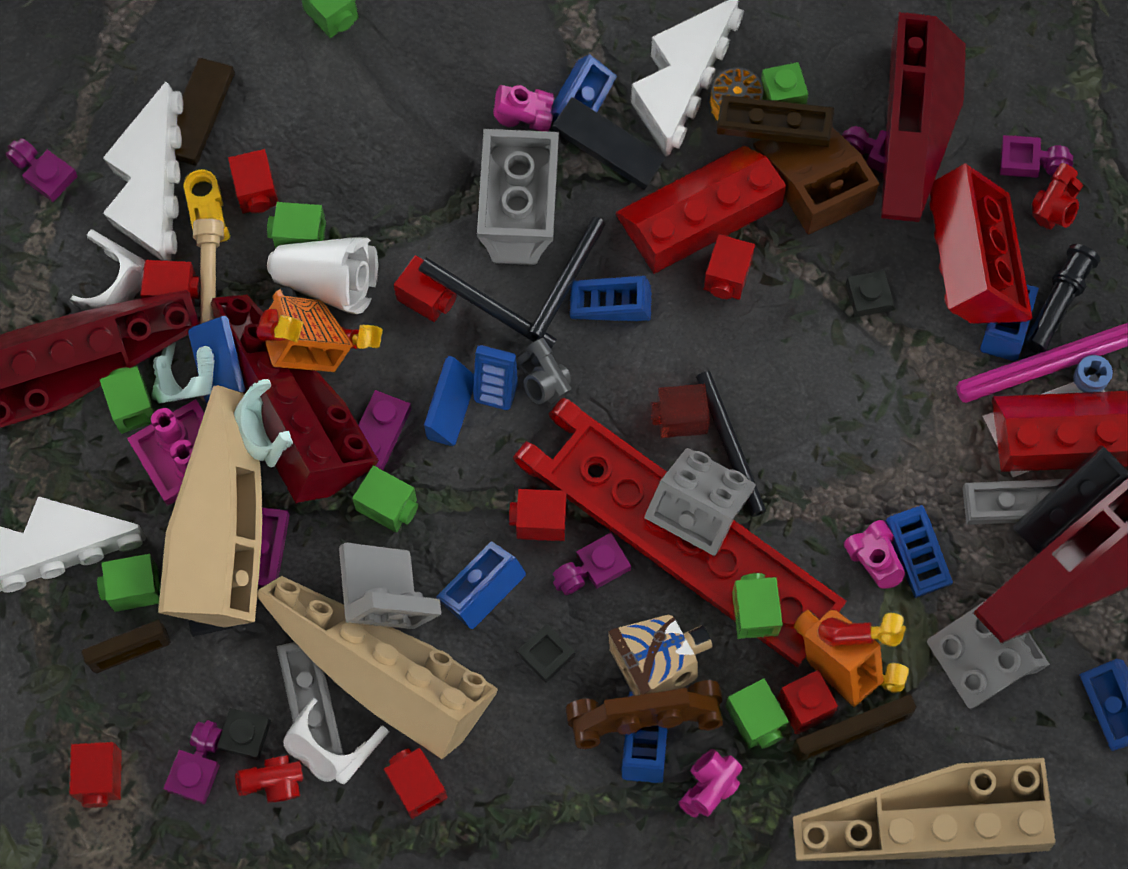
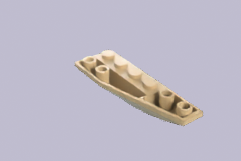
(215, 525)
(383, 668)
(936, 815)

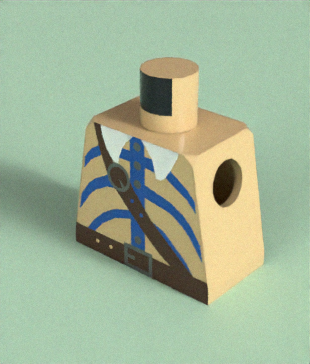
(657, 654)

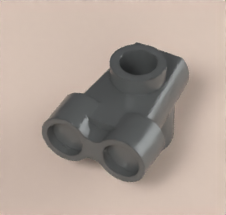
(545, 377)

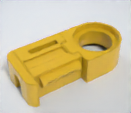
(204, 206)

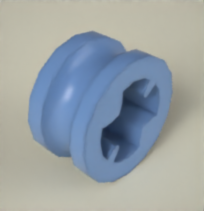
(1102, 367)

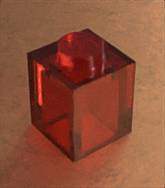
(681, 411)

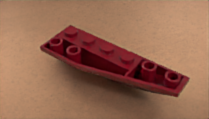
(922, 111)
(66, 356)
(326, 439)
(1069, 574)

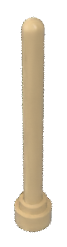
(208, 235)

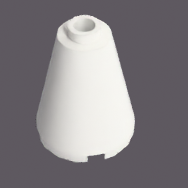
(328, 271)

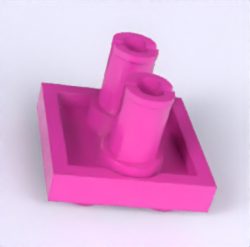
(167, 446)

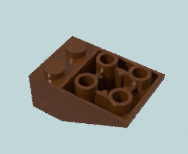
(822, 180)

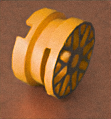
(745, 85)

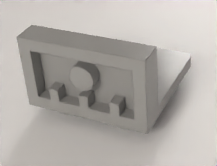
(699, 500)
(381, 588)
(980, 662)

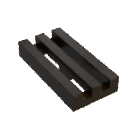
(126, 647)

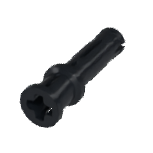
(1067, 285)

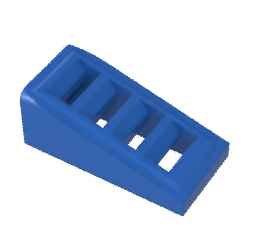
(624, 312)
(1006, 341)
(495, 377)
(931, 546)
(644, 763)

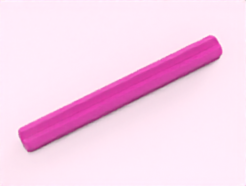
(1042, 363)

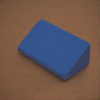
(587, 83)
(219, 338)
(449, 403)
(482, 585)
(1109, 697)

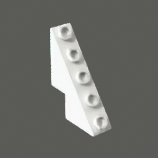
(686, 65)
(147, 162)
(59, 539)

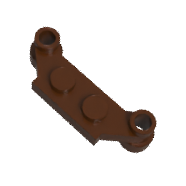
(631, 713)

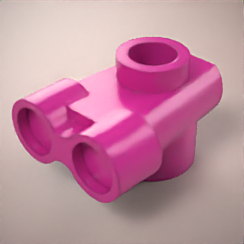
(520, 104)
(877, 554)
(716, 782)

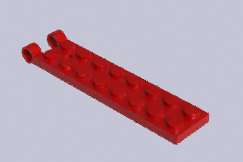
(621, 501)

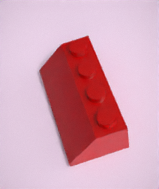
(701, 206)
(978, 248)
(1059, 429)

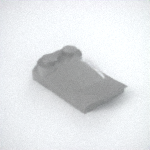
(517, 194)

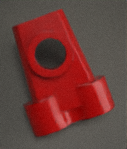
(1058, 202)
(277, 779)

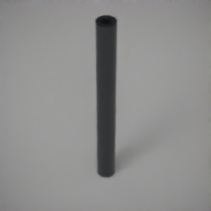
(566, 279)
(479, 299)
(730, 440)

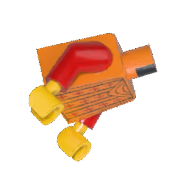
(306, 334)
(850, 654)

